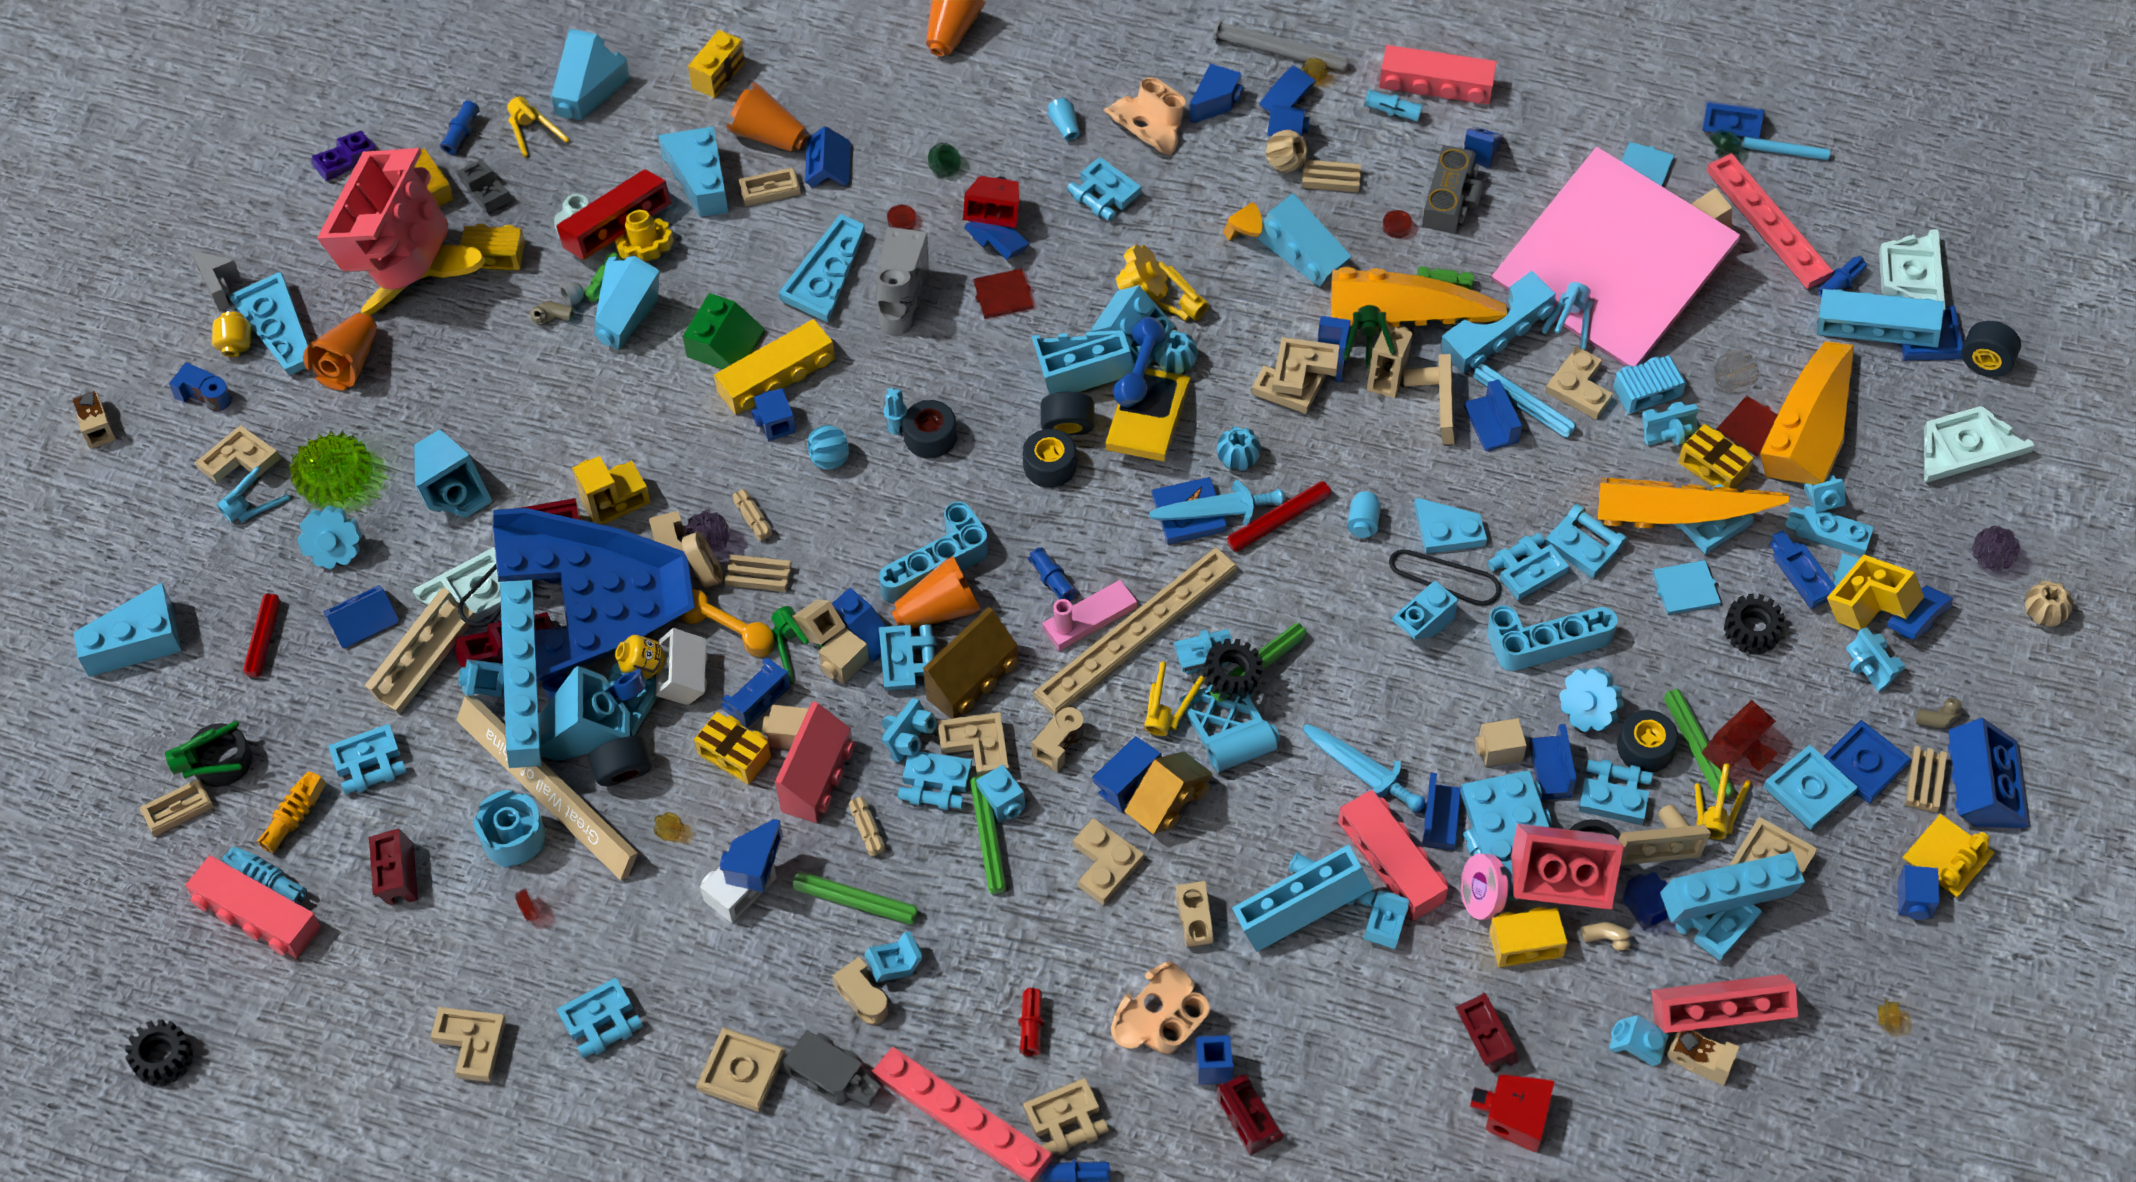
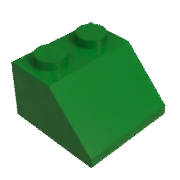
(721, 333)

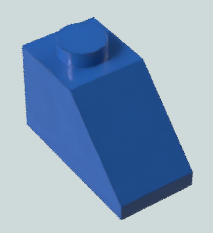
(1216, 93)
(860, 620)
(752, 857)

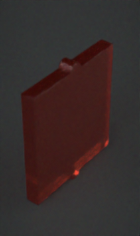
(1003, 293)
(1748, 425)

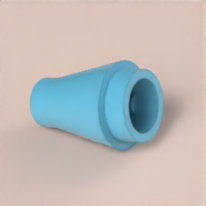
(1064, 118)

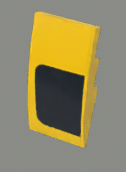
(1151, 423)

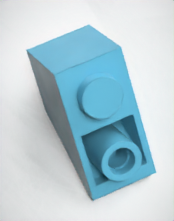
(1427, 612)

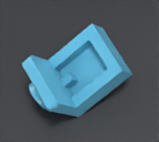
(1826, 494)
(481, 678)
(1002, 793)
(1386, 919)
(894, 959)
(1639, 1038)

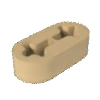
(702, 559)

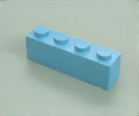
(1880, 318)
(1732, 887)
(1302, 898)

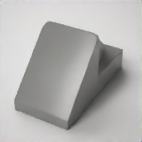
(216, 273)

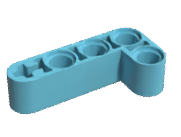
(901, 574)
(1592, 630)

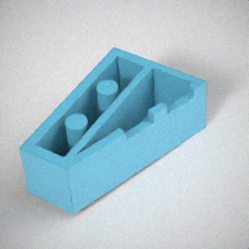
(697, 167)
(1302, 240)
(1083, 361)
(129, 634)

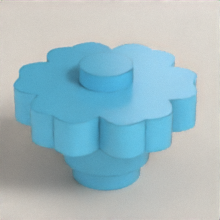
(329, 537)
(1591, 699)

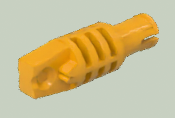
(291, 811)

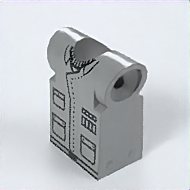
(901, 278)

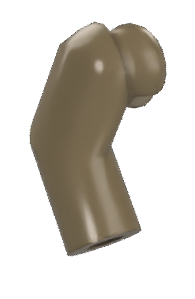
(551, 310)
(1942, 717)

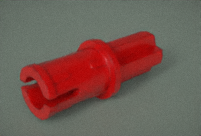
(1031, 1022)

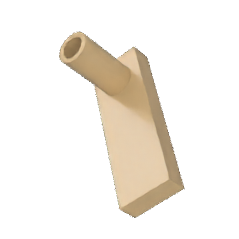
(1444, 377)
(1667, 844)

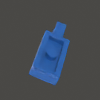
(1802, 570)

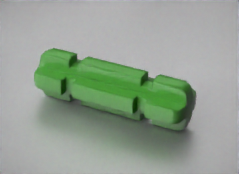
(1464, 280)
(593, 291)

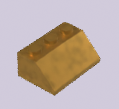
(970, 665)

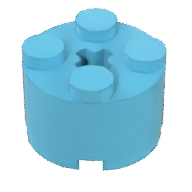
(510, 828)

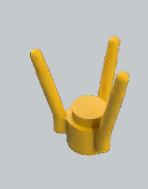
(524, 114)
(1191, 302)
(1159, 716)
(1716, 816)

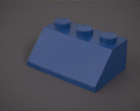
(1987, 776)

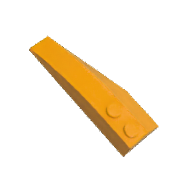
(1409, 298)
(1811, 419)
(1663, 503)

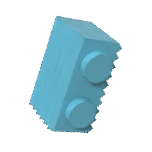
(1649, 384)

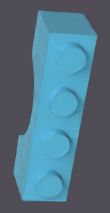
(1473, 343)

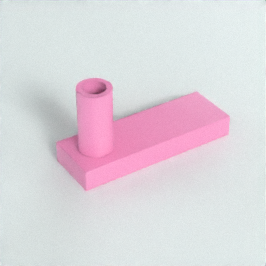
(1087, 616)

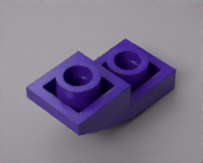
(343, 157)

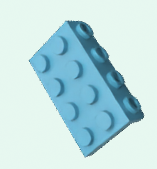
(1496, 808)

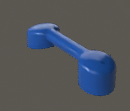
(1132, 387)
(624, 688)

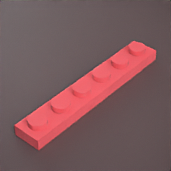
(1769, 221)
(962, 1115)

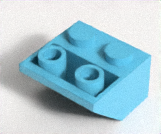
(1126, 310)

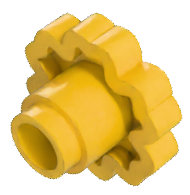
(644, 237)
(1143, 271)

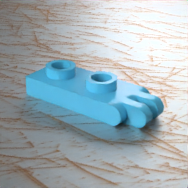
(1830, 529)

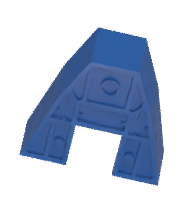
(609, 582)

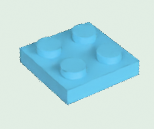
(1810, 787)

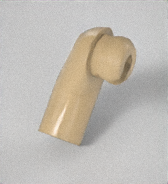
(1607, 931)

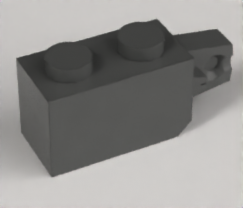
(830, 1070)

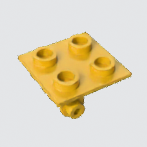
(1952, 852)

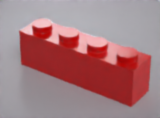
(606, 217)

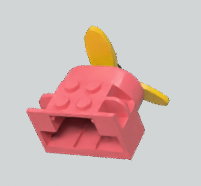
(392, 227)

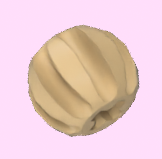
(1286, 151)
(2048, 603)

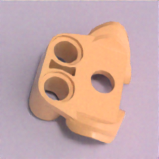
(1158, 107)
(1137, 1026)

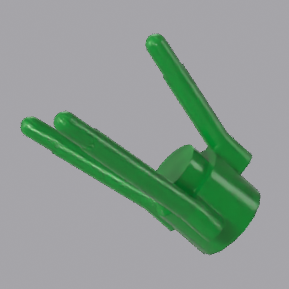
(787, 627)
(182, 758)

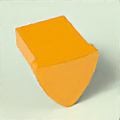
(1245, 221)

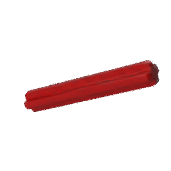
(1278, 516)

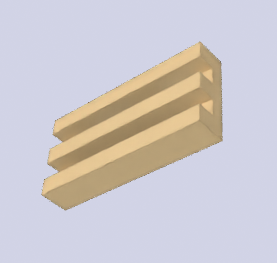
(1332, 172)
(770, 190)
(758, 568)
(1929, 757)
(178, 811)

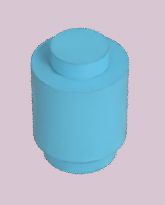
(1364, 515)

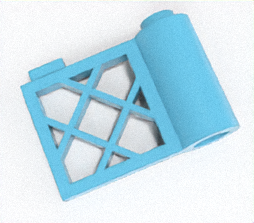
(1237, 740)

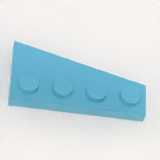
(823, 272)
(274, 319)

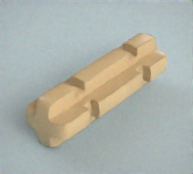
(752, 515)
(867, 826)

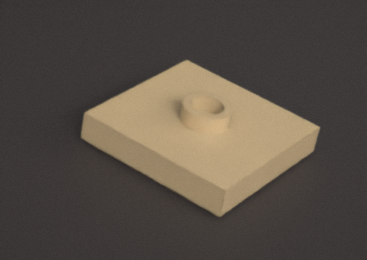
(741, 1069)

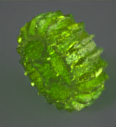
(312, 472)

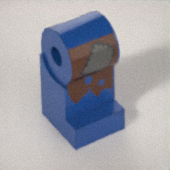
(200, 385)

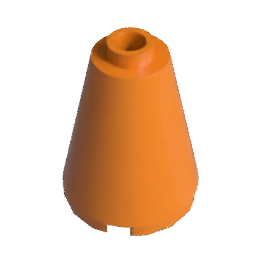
(949, 23)
(766, 121)
(341, 352)
(936, 598)

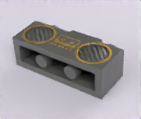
(1445, 202)

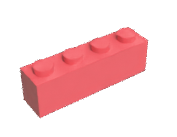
(1437, 74)
(1393, 854)
(253, 907)
(1724, 1003)

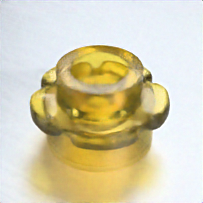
(1315, 68)
(668, 826)
(1889, 1015)

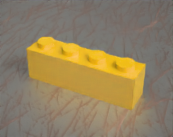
(775, 366)

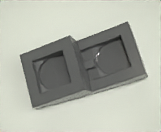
(483, 186)

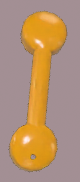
(756, 636)

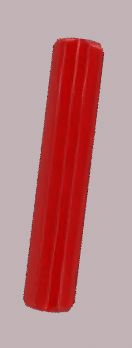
(261, 635)

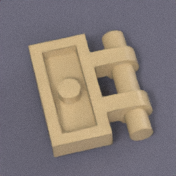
(1062, 1108)

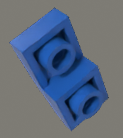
(1288, 89)
(1003, 238)
(1922, 616)

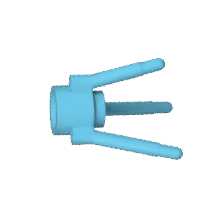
(1572, 301)
(234, 504)

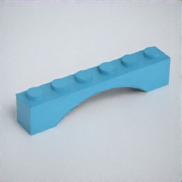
(520, 674)

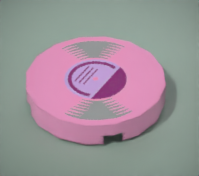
(1483, 886)

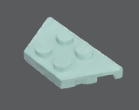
(1912, 267)
(1968, 442)
(461, 580)

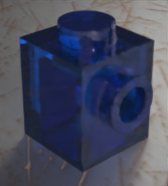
(1644, 899)

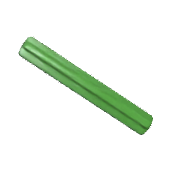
(1272, 651)
(1695, 739)
(988, 841)
(855, 897)

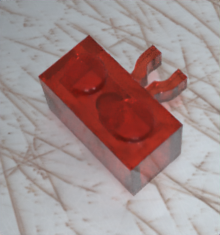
(1742, 738)

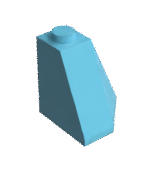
(586, 75)
(625, 299)
(448, 476)
(581, 717)

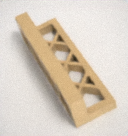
(420, 652)

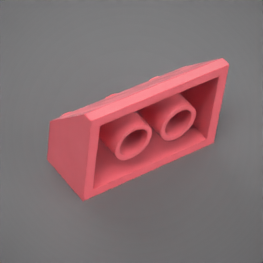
(814, 764)
(1565, 866)

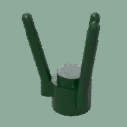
(1369, 321)

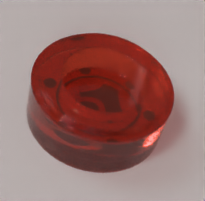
(901, 217)
(1397, 224)
(527, 905)

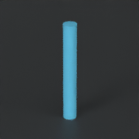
(1786, 148)

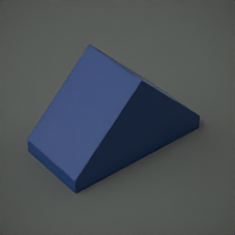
(1483, 143)

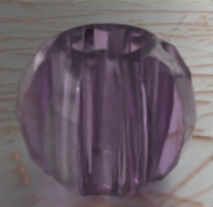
(713, 528)
(1996, 548)

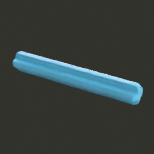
(1527, 401)

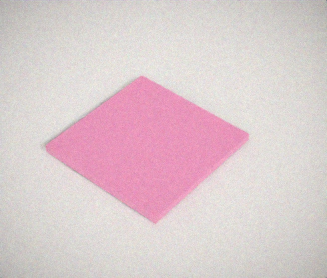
(1630, 245)

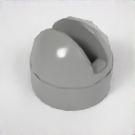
(571, 293)

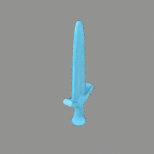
(1221, 505)
(1372, 773)

